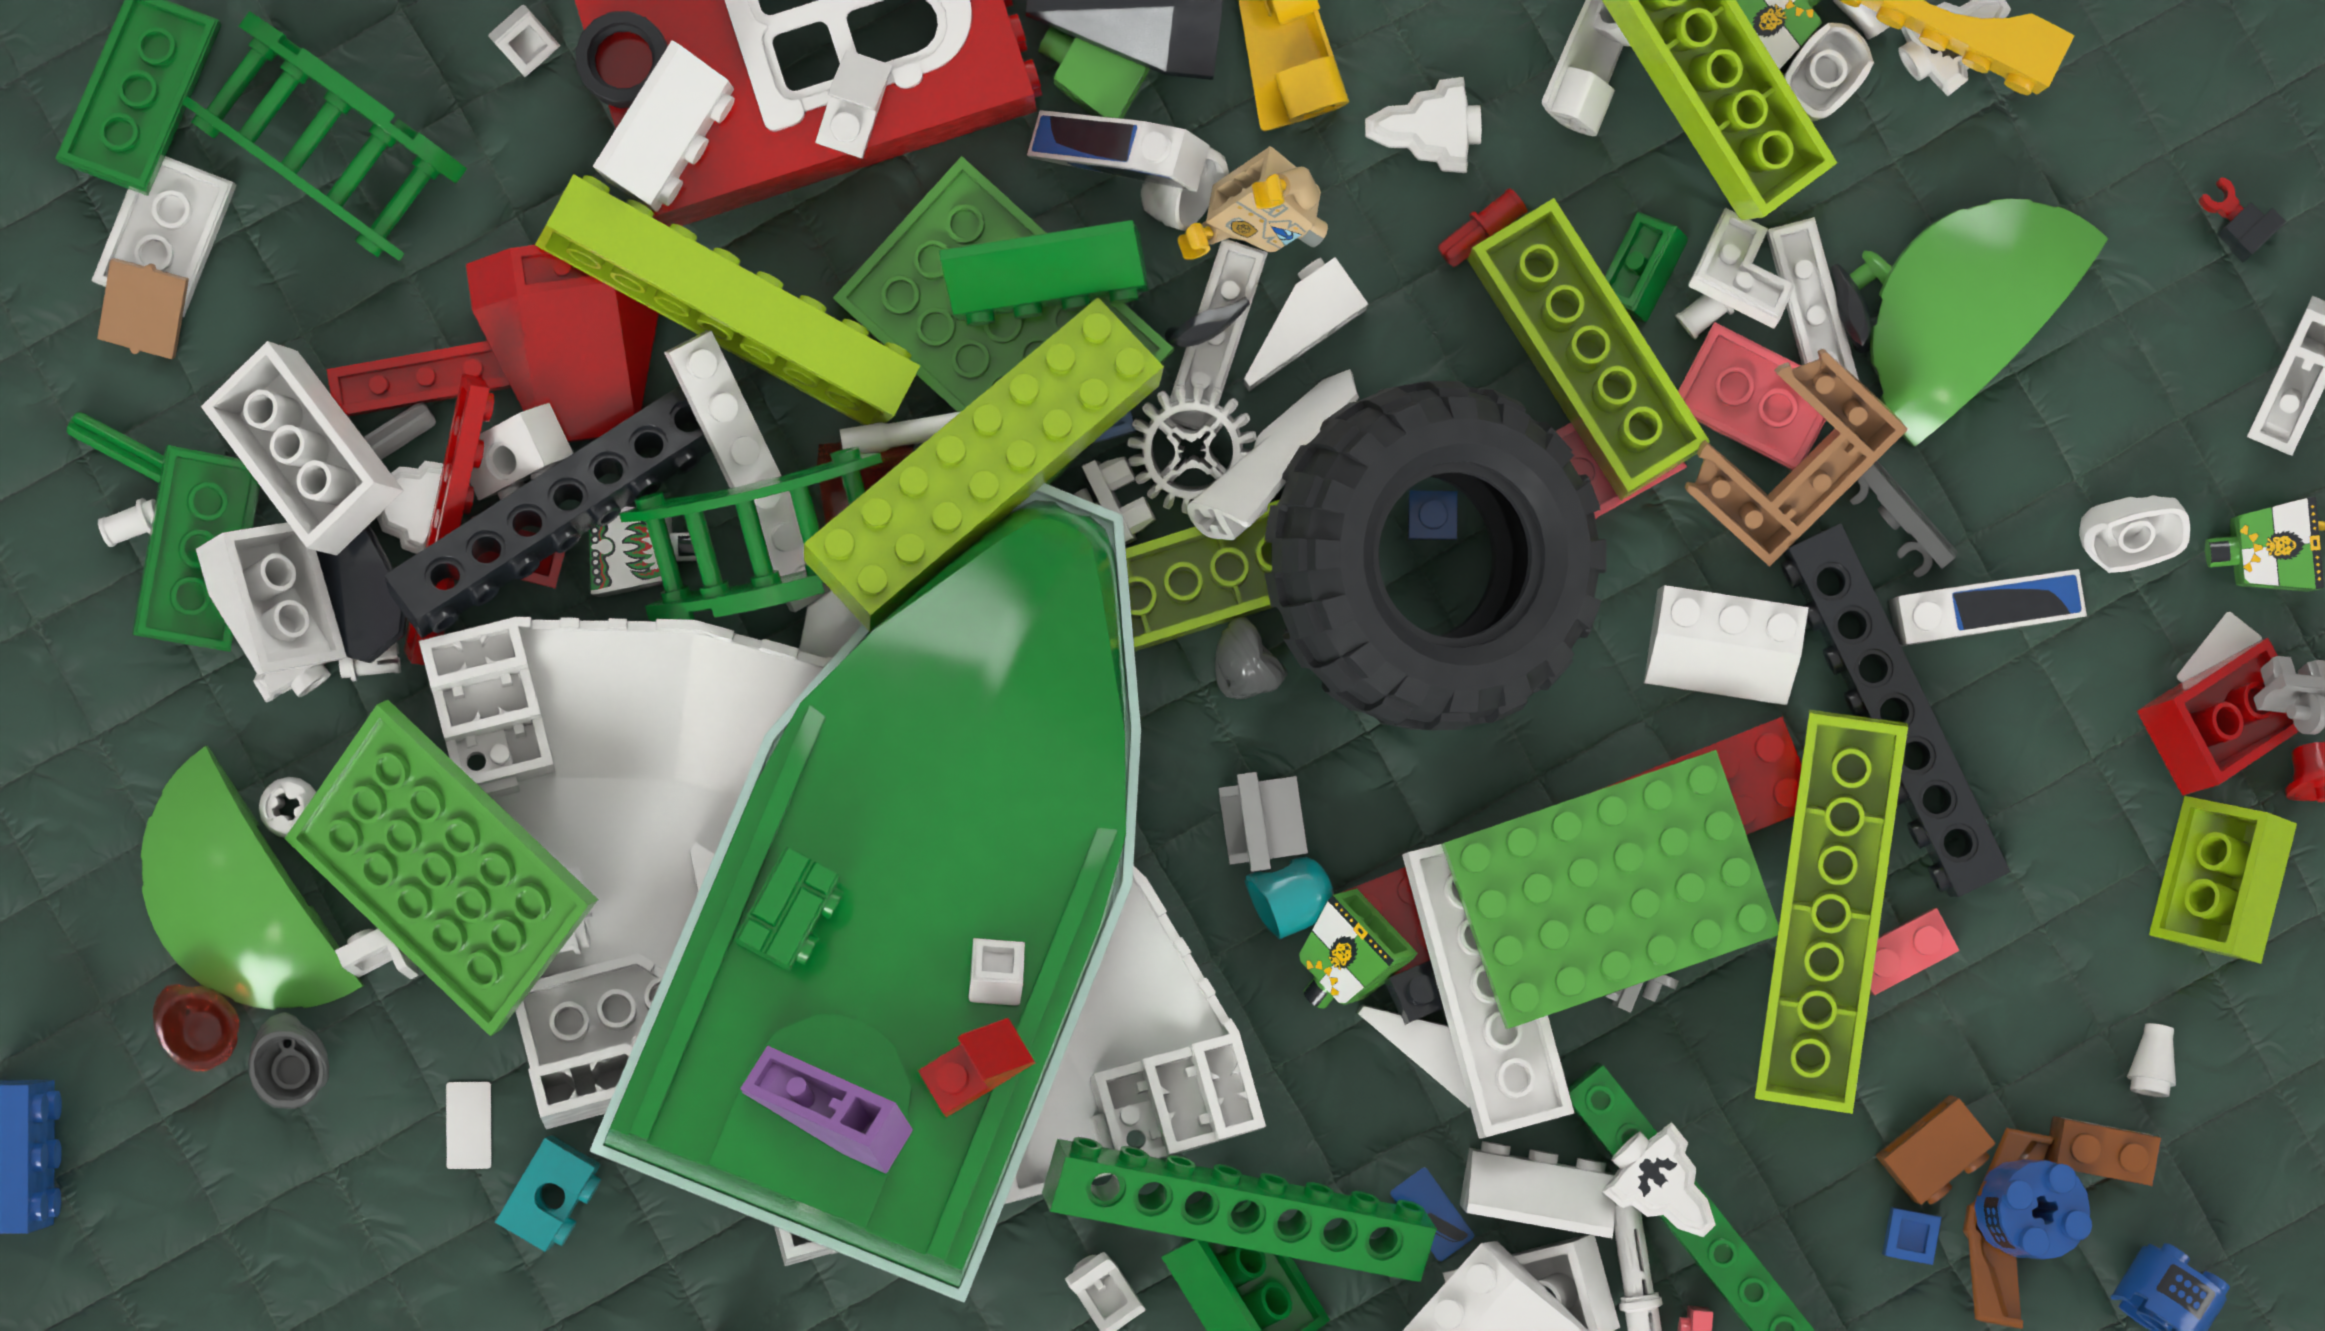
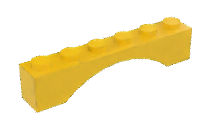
(2017, 48)

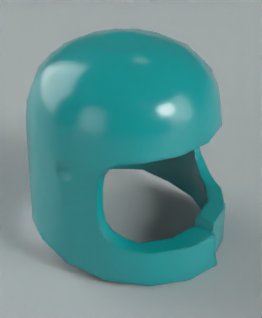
(1293, 895)

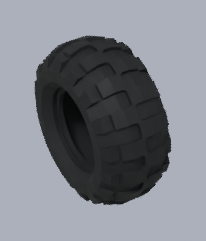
(1330, 572)

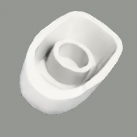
(1829, 69)
(2134, 532)

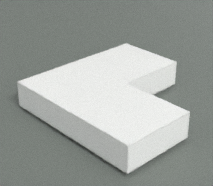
(1732, 279)

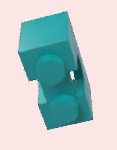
(526, 1211)

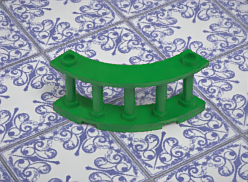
(340, 98)
(766, 585)

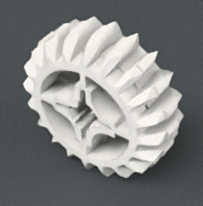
(1161, 420)

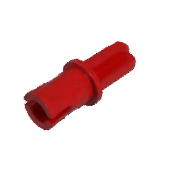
(1482, 226)

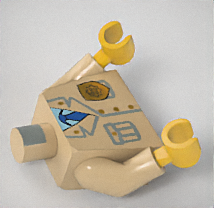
(1261, 204)

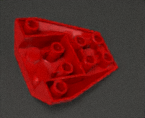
(564, 338)

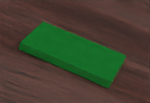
(138, 92)
(194, 503)

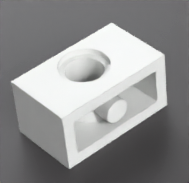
(519, 451)

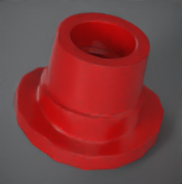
(2308, 773)

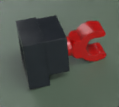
(2247, 225)

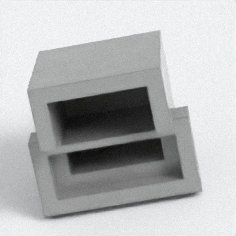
(1262, 820)

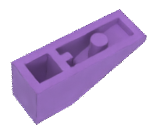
(829, 1108)

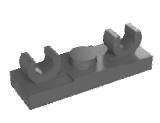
(1902, 511)

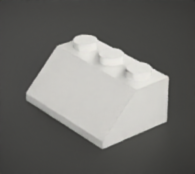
(665, 128)
(1725, 644)
(1538, 1190)

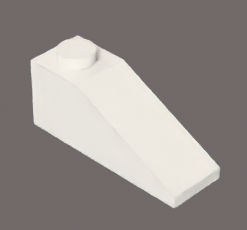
(1313, 311)
(2295, 385)
(1425, 1043)

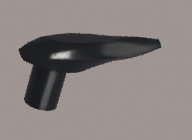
(1852, 309)
(1205, 325)

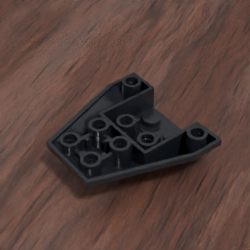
(1158, 34)

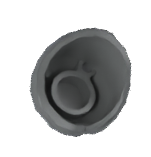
(1243, 662)
(283, 1074)

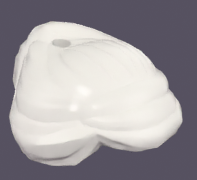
(1184, 207)

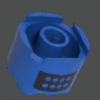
(2058, 1206)
(2168, 1293)

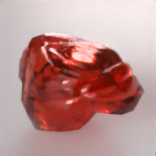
(204, 1035)

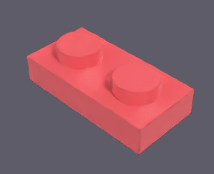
(1911, 949)

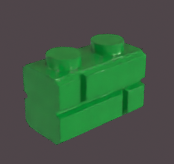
(788, 910)

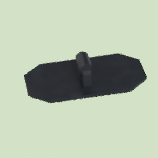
(360, 598)

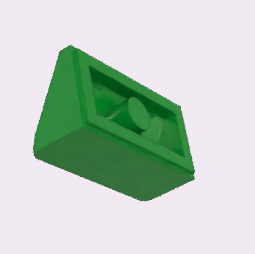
(1645, 263)

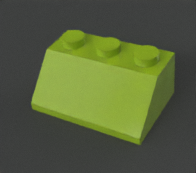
(2223, 879)

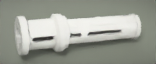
(1639, 1298)

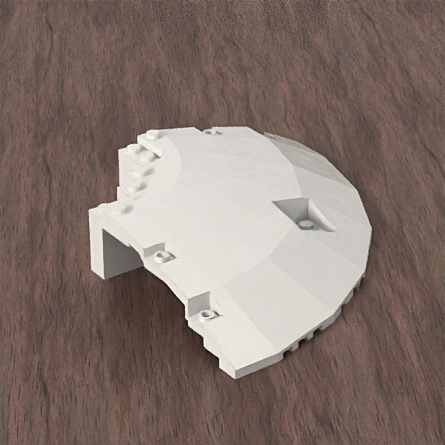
(634, 747)

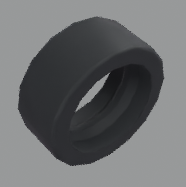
(595, 34)

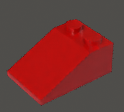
(2212, 724)

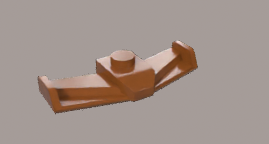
(1992, 1270)

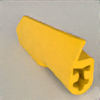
(1290, 62)

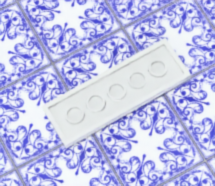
(1507, 1073)

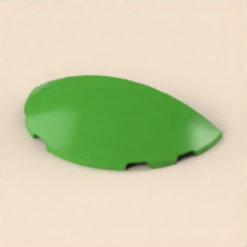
(1970, 301)
(228, 901)

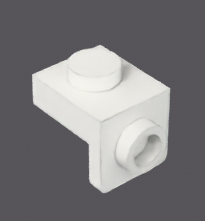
(371, 950)
(1104, 1292)

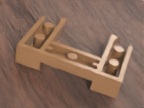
(1776, 520)

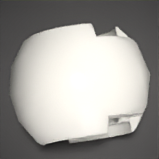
(273, 800)

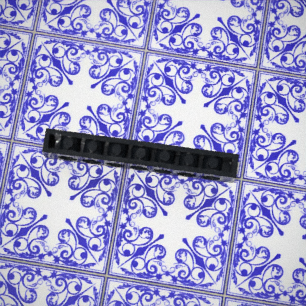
(536, 504)
(1832, 551)

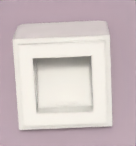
(524, 40)
(996, 972)

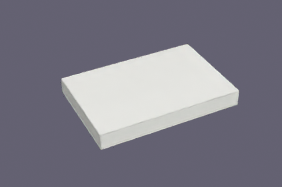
(171, 225)

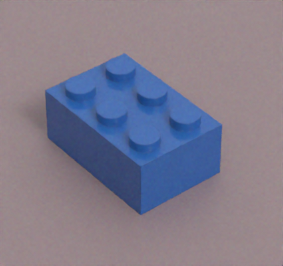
(28, 1155)

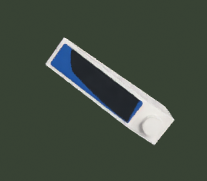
(1120, 148)
(1987, 607)

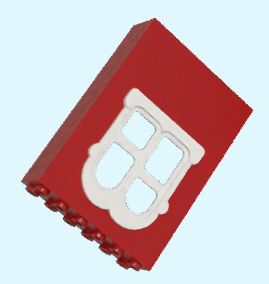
(767, 141)

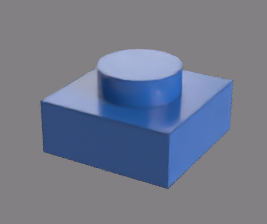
(1432, 515)
(1911, 1235)

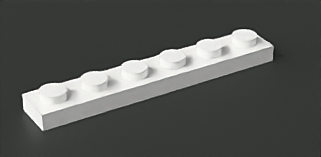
(739, 446)

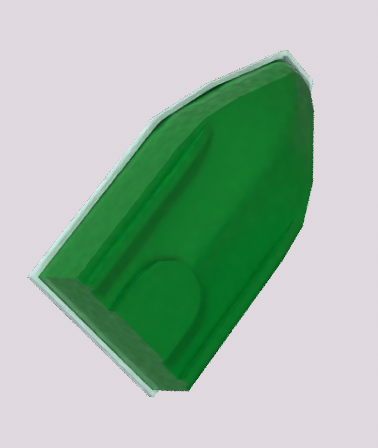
(964, 787)

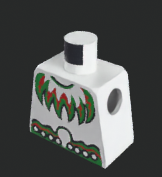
(625, 558)

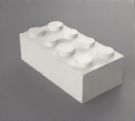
(302, 448)

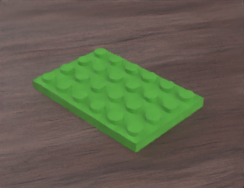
(906, 302)
(440, 868)
(1610, 889)

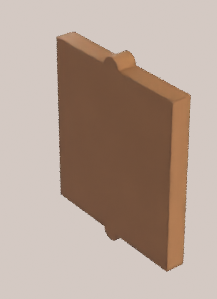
(143, 308)

